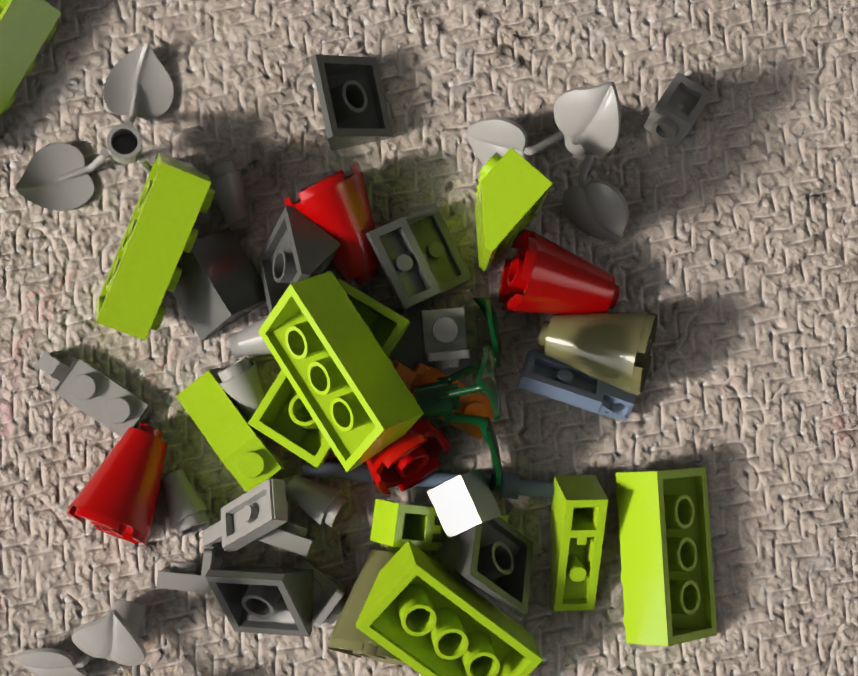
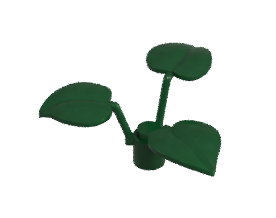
(442, 397)

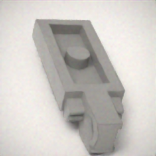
(94, 392)
(249, 517)

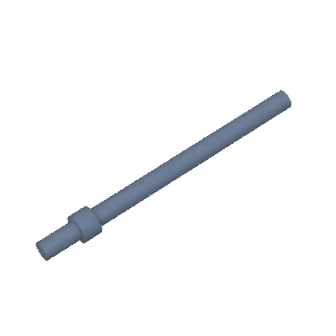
(510, 486)

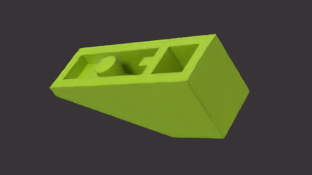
(228, 432)
(407, 521)
(576, 541)

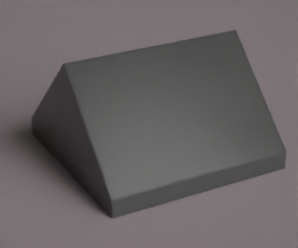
(351, 100)
(293, 253)
(217, 283)
(495, 561)
(265, 598)

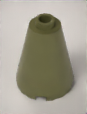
(604, 345)
(345, 636)

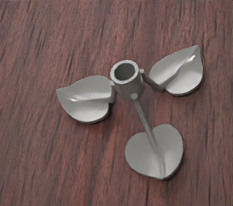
(134, 87)
(590, 127)
(109, 637)

